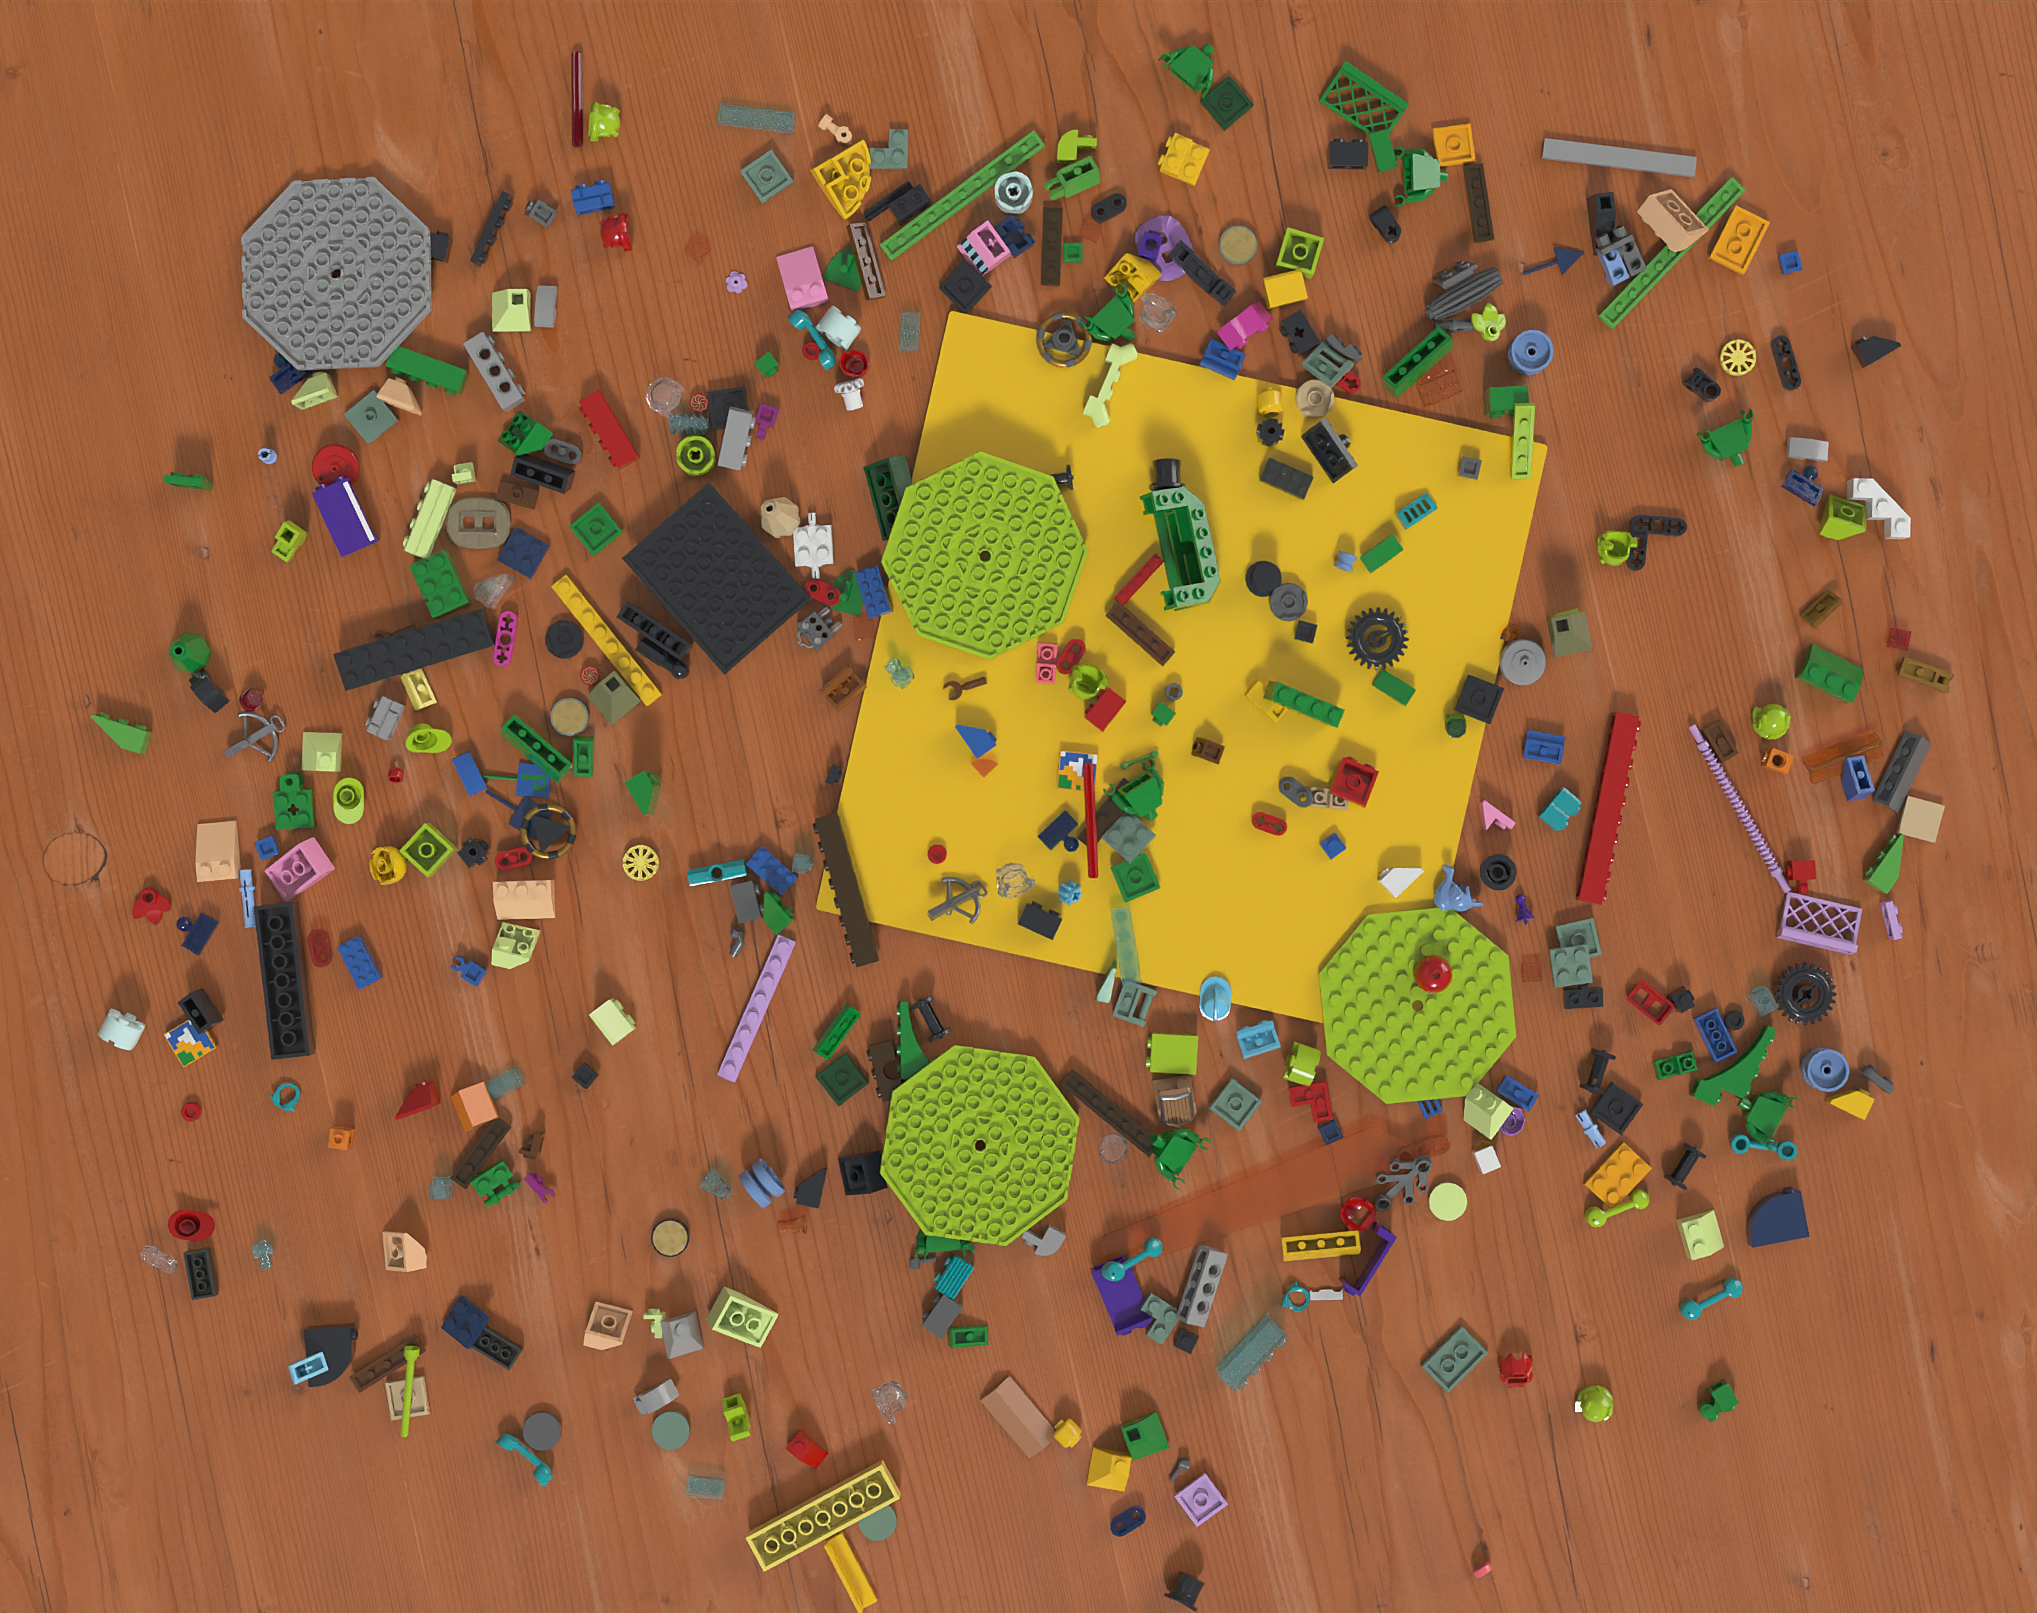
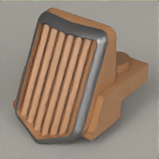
(1175, 1100)

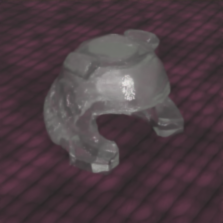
(1157, 312)
(664, 395)
(1013, 880)
(889, 1399)

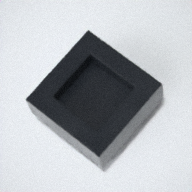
(1305, 631)
(834, 775)
(585, 1075)
(1186, 1340)

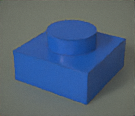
(1790, 262)
(1332, 846)
(267, 847)

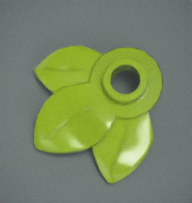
(1489, 320)

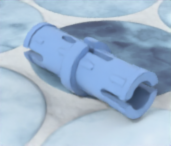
(1590, 1128)

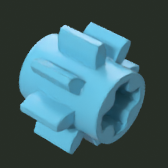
(1069, 892)

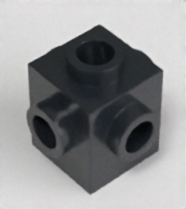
(1266, 438)
(467, 853)

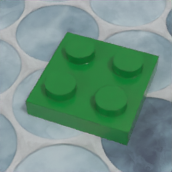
(193, 481)
(596, 529)
(1135, 878)

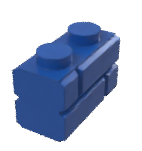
(592, 198)

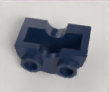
(1013, 236)

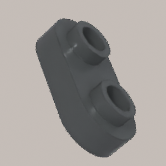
(563, 451)
(1296, 791)
(1883, 1083)

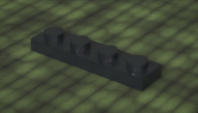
(489, 235)

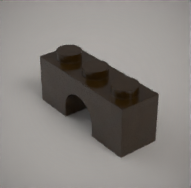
(880, 1054)

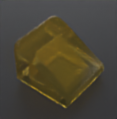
(1483, 1141)

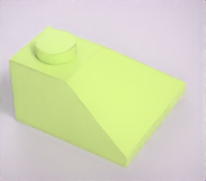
(315, 391)
(322, 751)

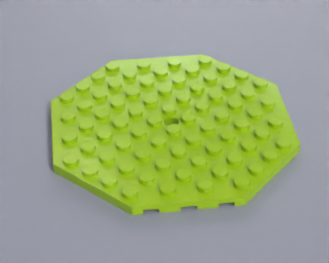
(975, 509)
(1425, 1051)
(933, 1137)

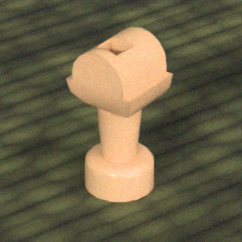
(842, 133)

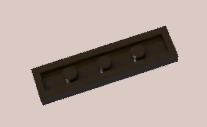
(1478, 203)
(1051, 246)
(1105, 816)
(480, 1152)

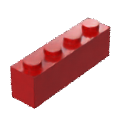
(609, 430)

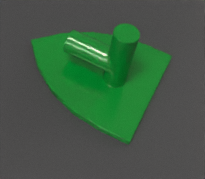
(843, 270)
(850, 595)

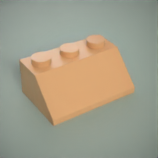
(1672, 220)
(524, 899)

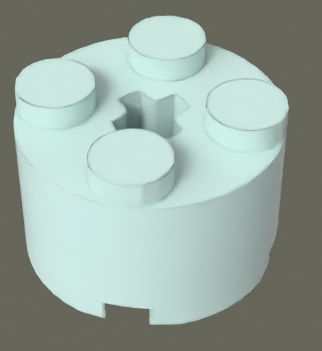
(1008, 183)
(838, 328)
(121, 1029)

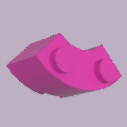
(1245, 325)

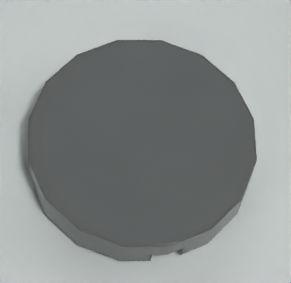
(1288, 602)
(542, 1431)

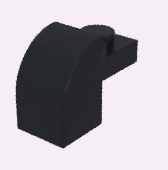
(207, 691)

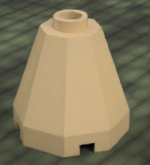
(779, 517)

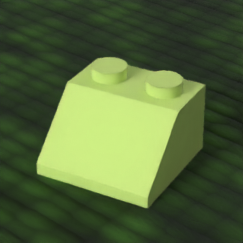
(613, 1021)
(1485, 1111)
(1700, 1234)

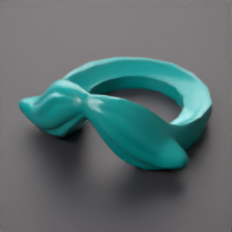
(290, 1105)
(1287, 1302)

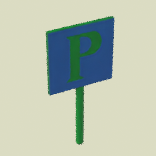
(530, 781)

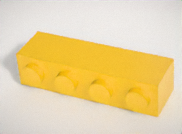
(1320, 1245)

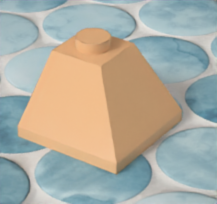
(399, 395)
(403, 1252)
(606, 1326)

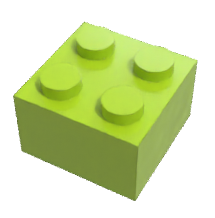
(1299, 251)
(428, 849)

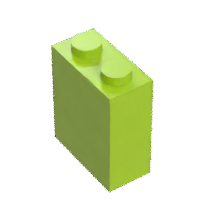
(1172, 1053)

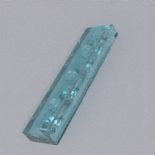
(756, 118)
(1125, 946)

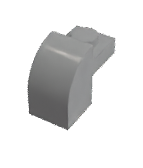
(1048, 1243)
(656, 1397)

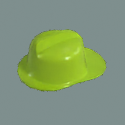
(426, 739)
(348, 800)

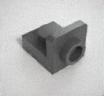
(540, 212)

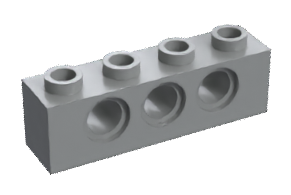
(475, 348)
(1201, 1285)

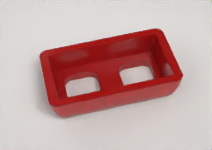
(1653, 996)

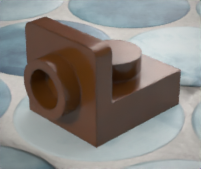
(1207, 750)
(536, 1144)

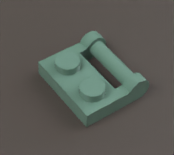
(1323, 368)
(1128, 1000)

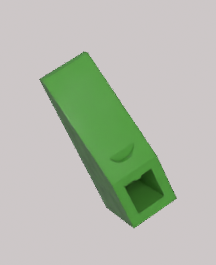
(126, 736)
(1887, 865)

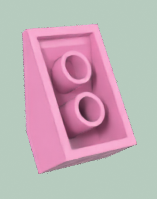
(802, 279)
(299, 869)

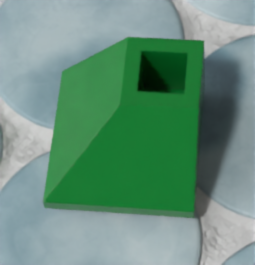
(524, 435)
(775, 914)
(1144, 1436)

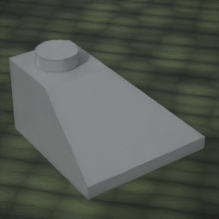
(681, 1334)

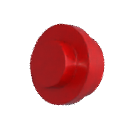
(811, 350)

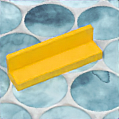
(850, 1571)

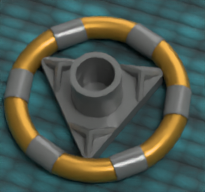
(1063, 340)

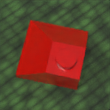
(418, 1100)

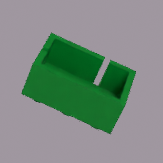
(440, 584)

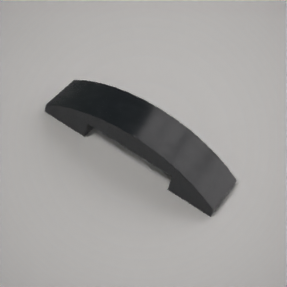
(1201, 273)

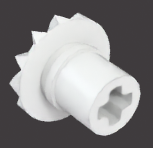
(851, 393)

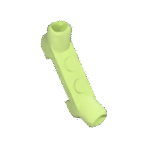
(1095, 406)

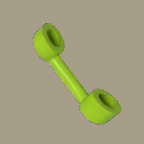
(1638, 1199)

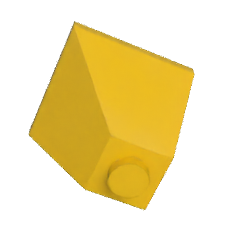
(1109, 1469)

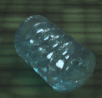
(689, 424)

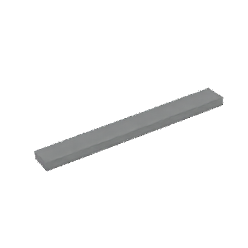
(1619, 157)

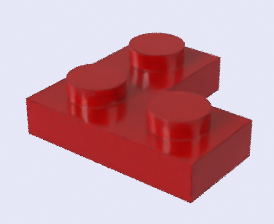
(1316, 1096)

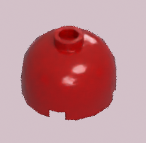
(1432, 974)

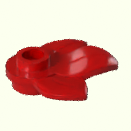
(153, 908)

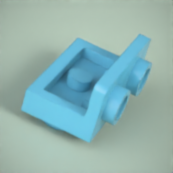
(1258, 1039)

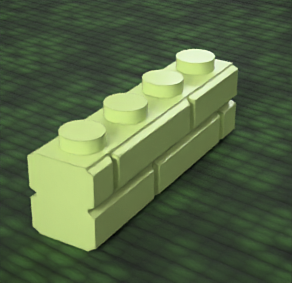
(429, 519)

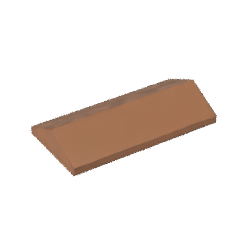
(1019, 1417)

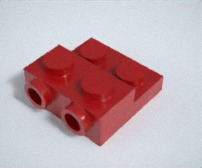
(1354, 781)

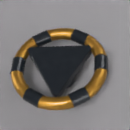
(548, 831)

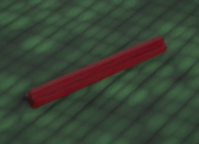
(577, 99)

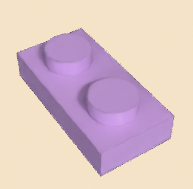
(1892, 925)

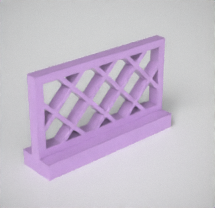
(1814, 939)

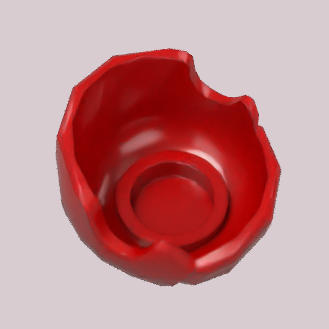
(854, 364)

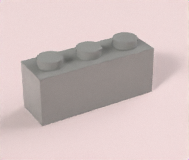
(736, 438)

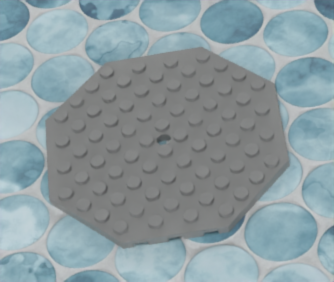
(344, 319)

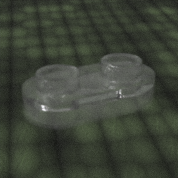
(158, 1259)

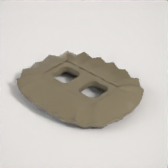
(478, 508)

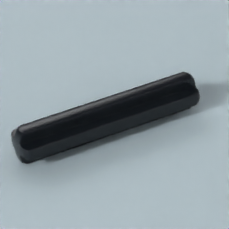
(882, 205)

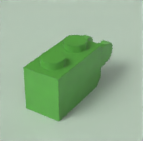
(1074, 179)

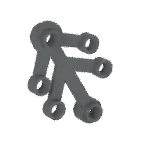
(1403, 1179)

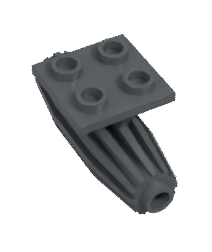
(1461, 289)

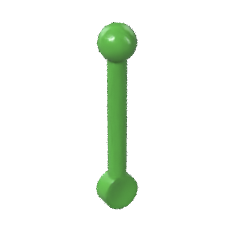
(1154, 754)

